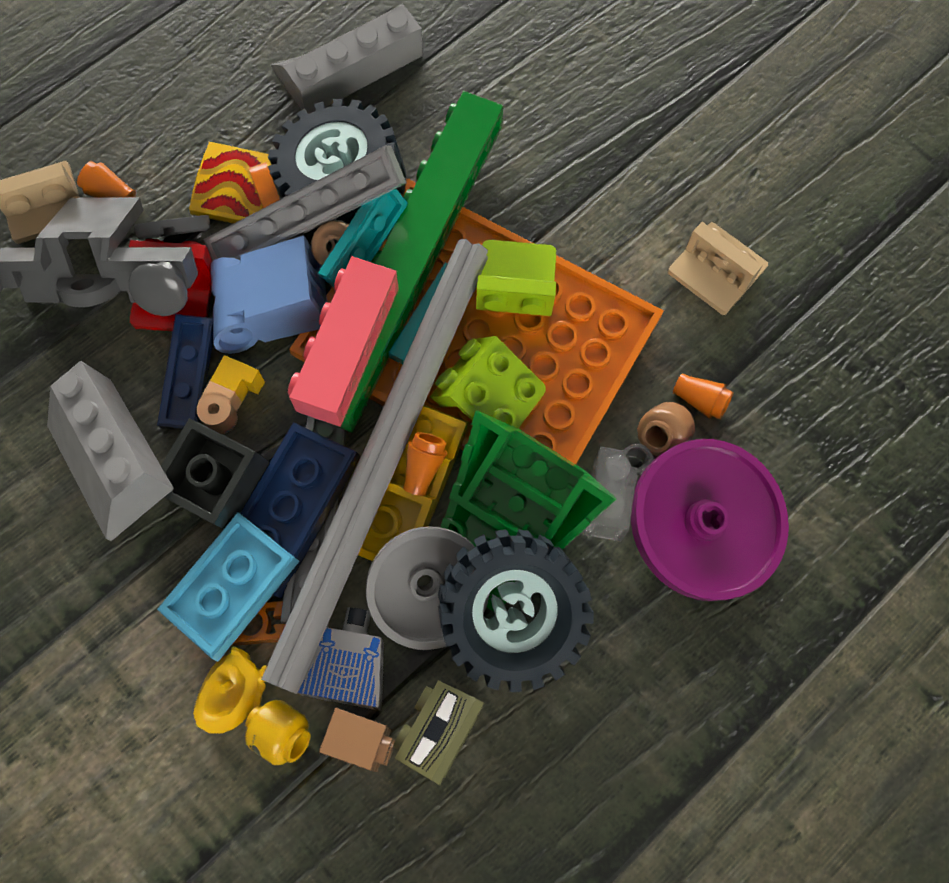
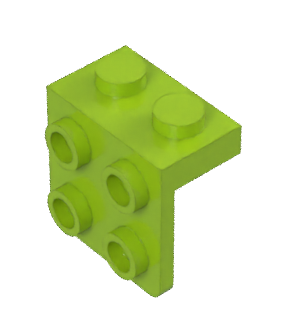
(517, 278)
(489, 381)

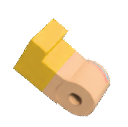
(226, 393)

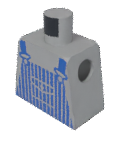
(347, 665)

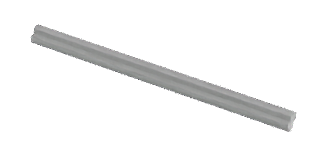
(374, 470)

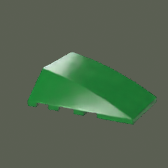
(521, 485)

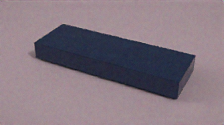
(186, 370)

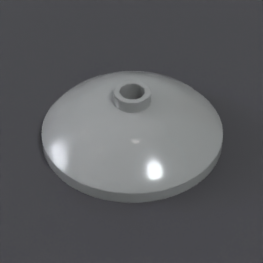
(394, 598)

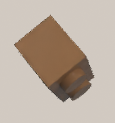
(357, 741)

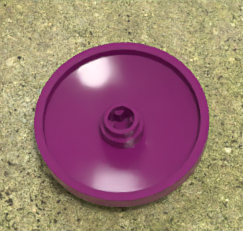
(709, 520)

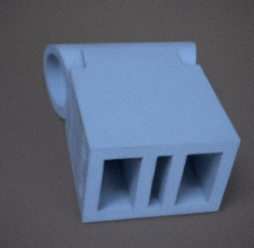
(266, 295)

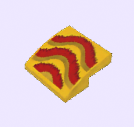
(225, 184)

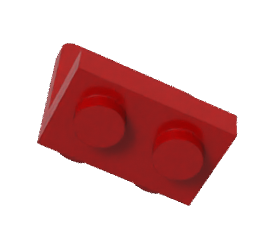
(198, 295)

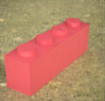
(344, 341)

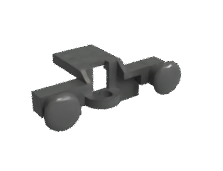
(151, 275)

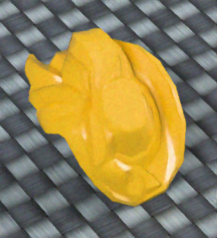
(229, 693)

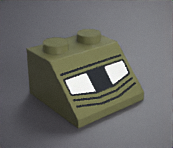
(438, 731)

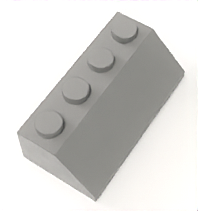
(104, 449)

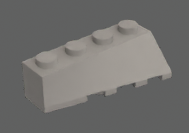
(352, 60)

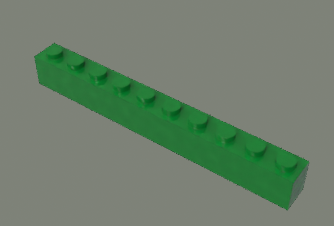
(427, 223)

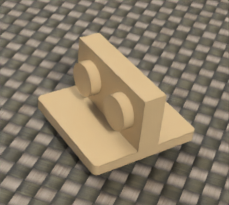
(35, 198)
(717, 267)

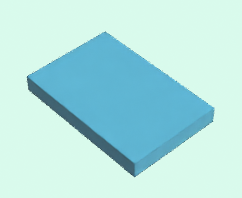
(227, 586)

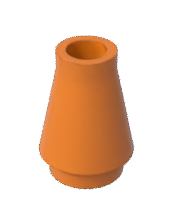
(101, 182)
(704, 395)
(423, 461)

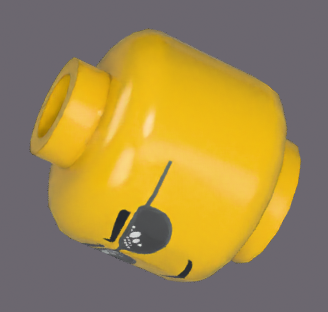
(277, 732)

